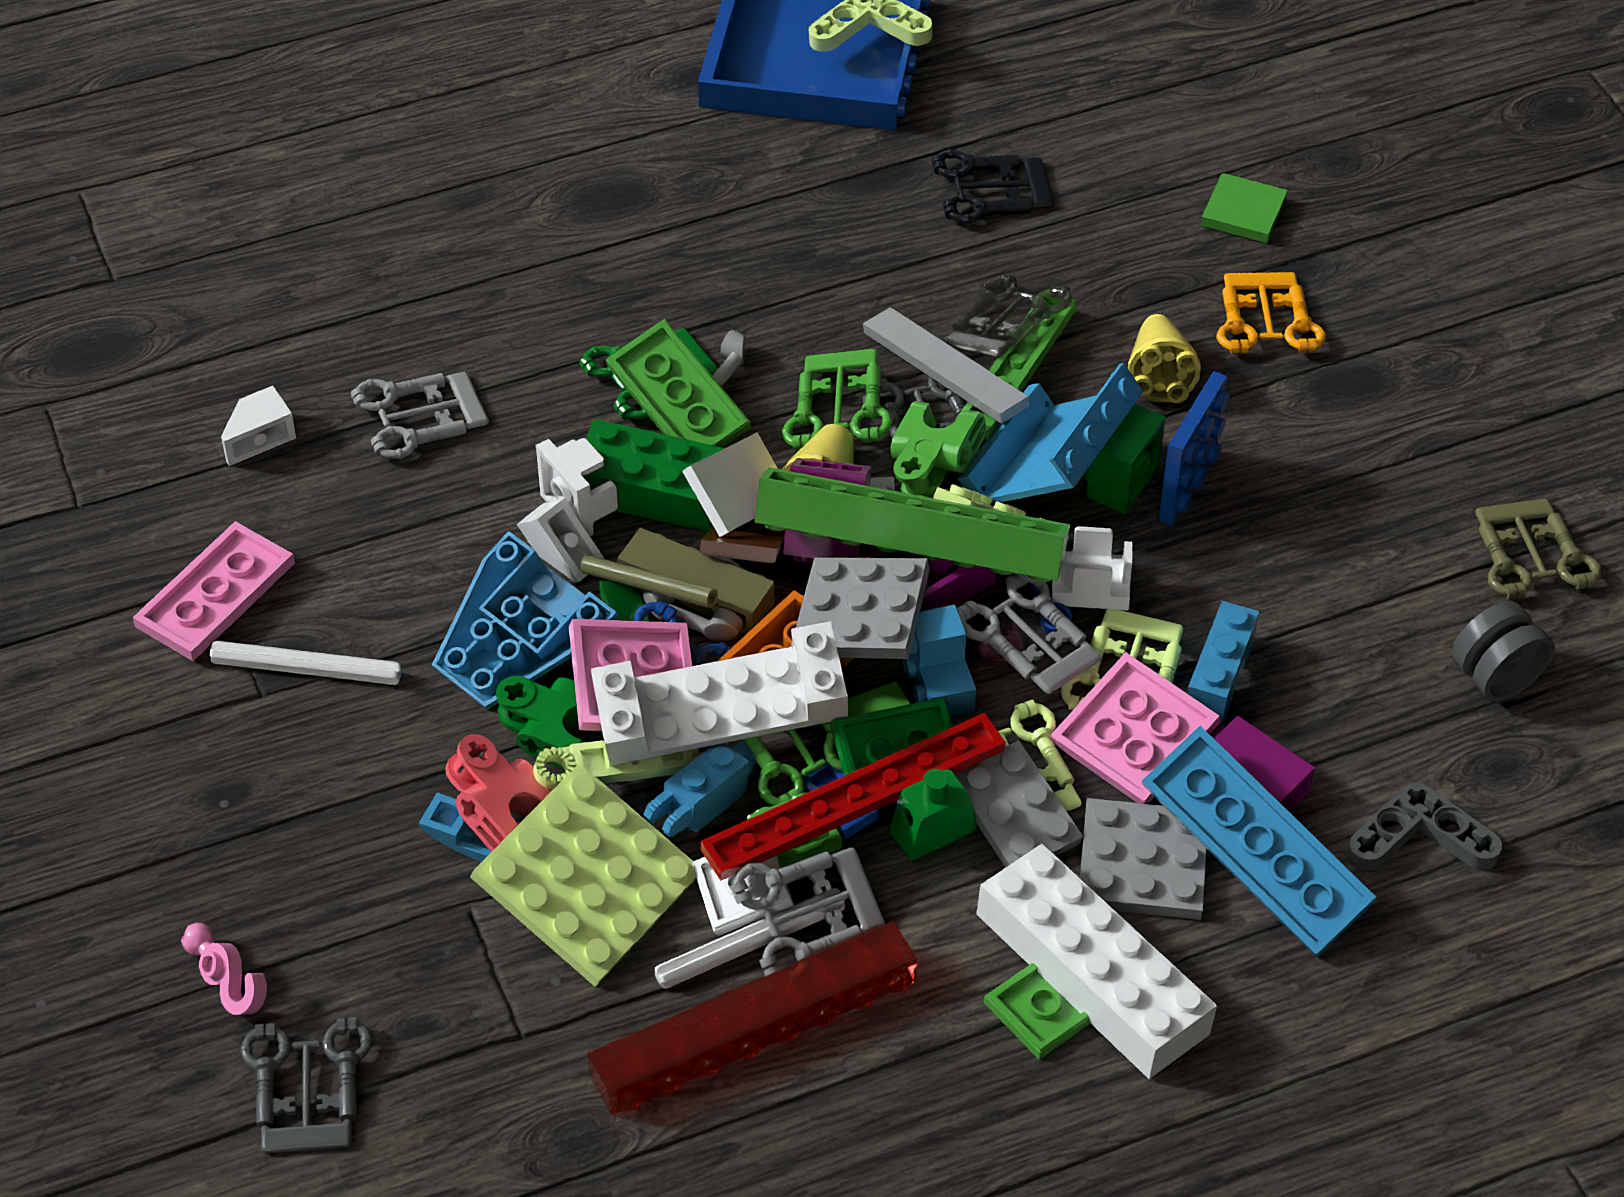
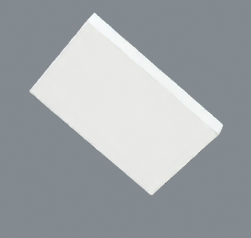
(730, 482)

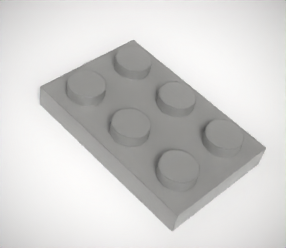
(1017, 806)

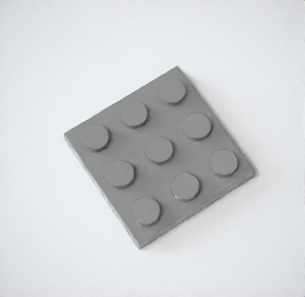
(869, 603)
(1142, 860)

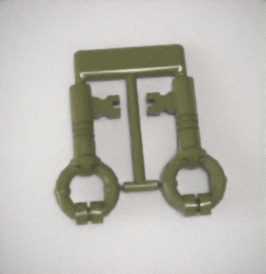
(1555, 529)

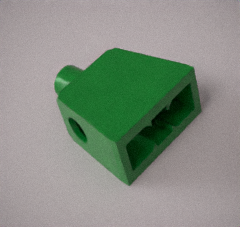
(932, 814)

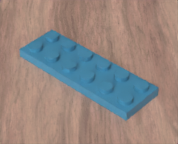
(1259, 841)

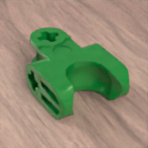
(540, 715)

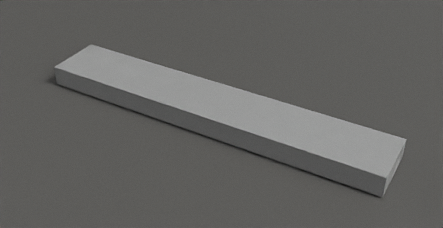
(946, 365)

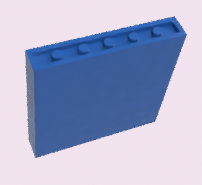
(766, 66)

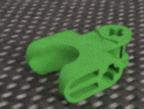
(928, 453)

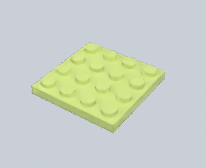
(586, 874)

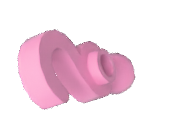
(221, 966)

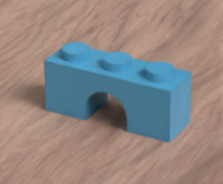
(1223, 656)

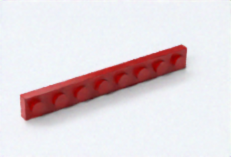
(849, 796)

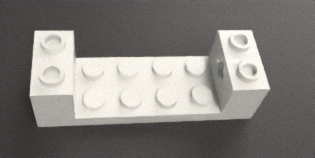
(721, 698)

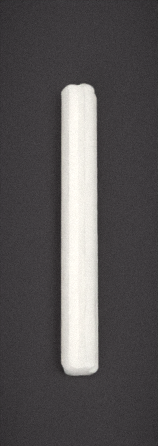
(305, 662)
(739, 943)

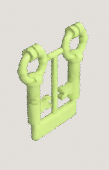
(1141, 627)
(1041, 737)

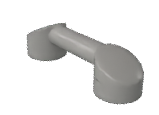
(733, 349)
(720, 628)

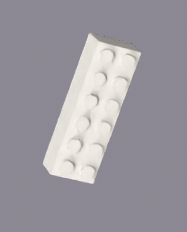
(1096, 960)

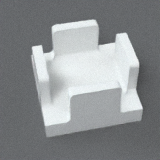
(562, 475)
(1093, 574)

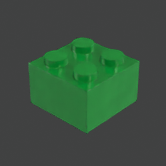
(1127, 460)

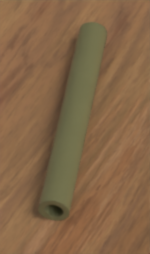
(649, 581)

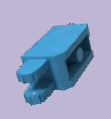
(703, 788)

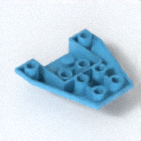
(512, 622)

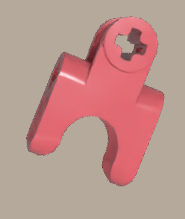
(492, 789)

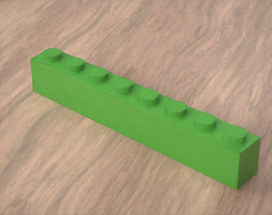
(912, 524)

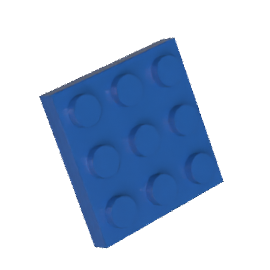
(1193, 449)

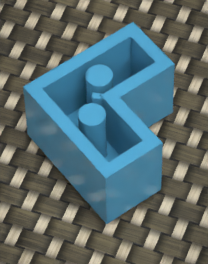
(939, 661)

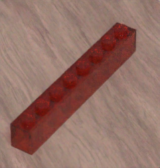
(752, 1018)

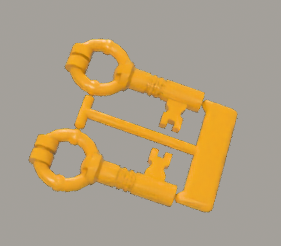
(1262, 281)

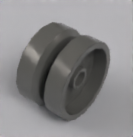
(1503, 650)

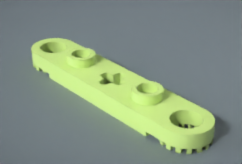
(595, 759)

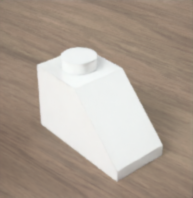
(257, 425)
(559, 538)

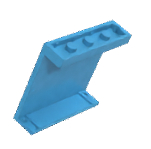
(1049, 443)

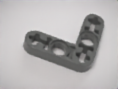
(1416, 818)

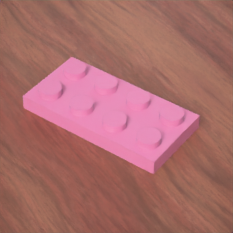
(213, 591)

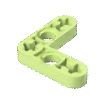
(910, 27)

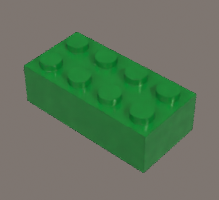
(650, 473)

